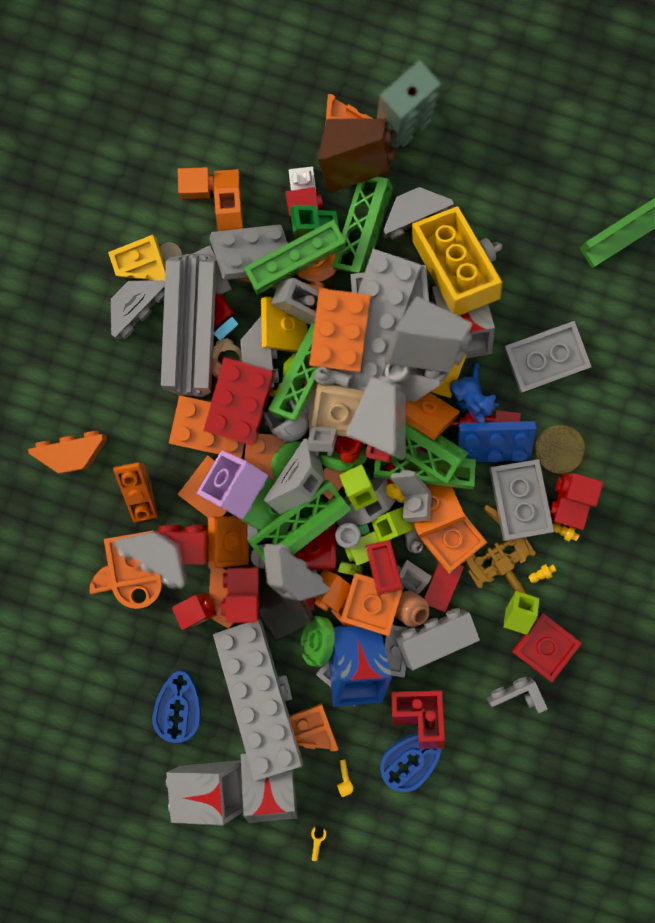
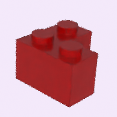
(574, 499)
(242, 599)
(422, 709)

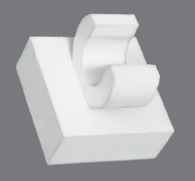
(302, 178)

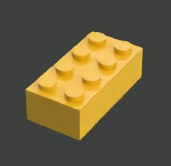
(456, 261)

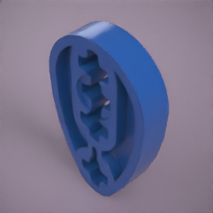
(163, 708)
(417, 772)

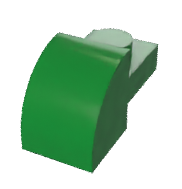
(308, 218)

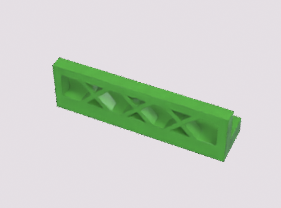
(372, 226)
(620, 234)
(295, 257)
(293, 381)
(441, 447)
(464, 470)
(308, 527)

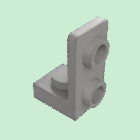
(417, 496)
(532, 697)

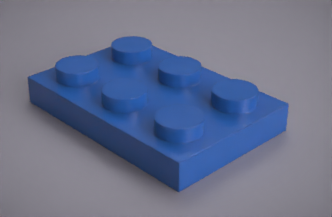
(497, 440)

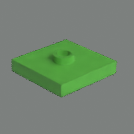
(261, 513)

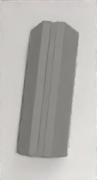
(188, 324)

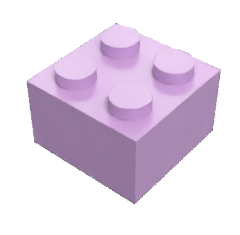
(232, 484)

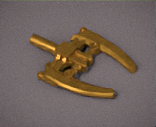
(501, 562)

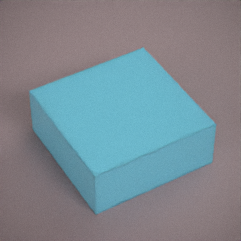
(228, 326)

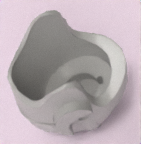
(289, 430)

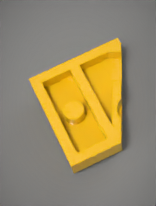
(139, 260)

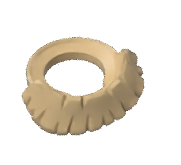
(221, 346)

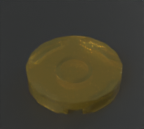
(559, 449)

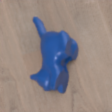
(470, 396)

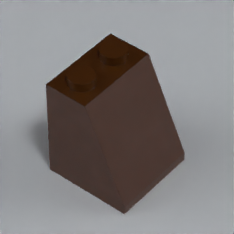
(355, 151)

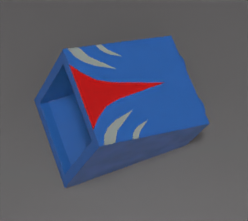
(358, 667)

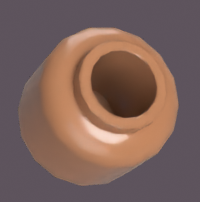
(412, 609)

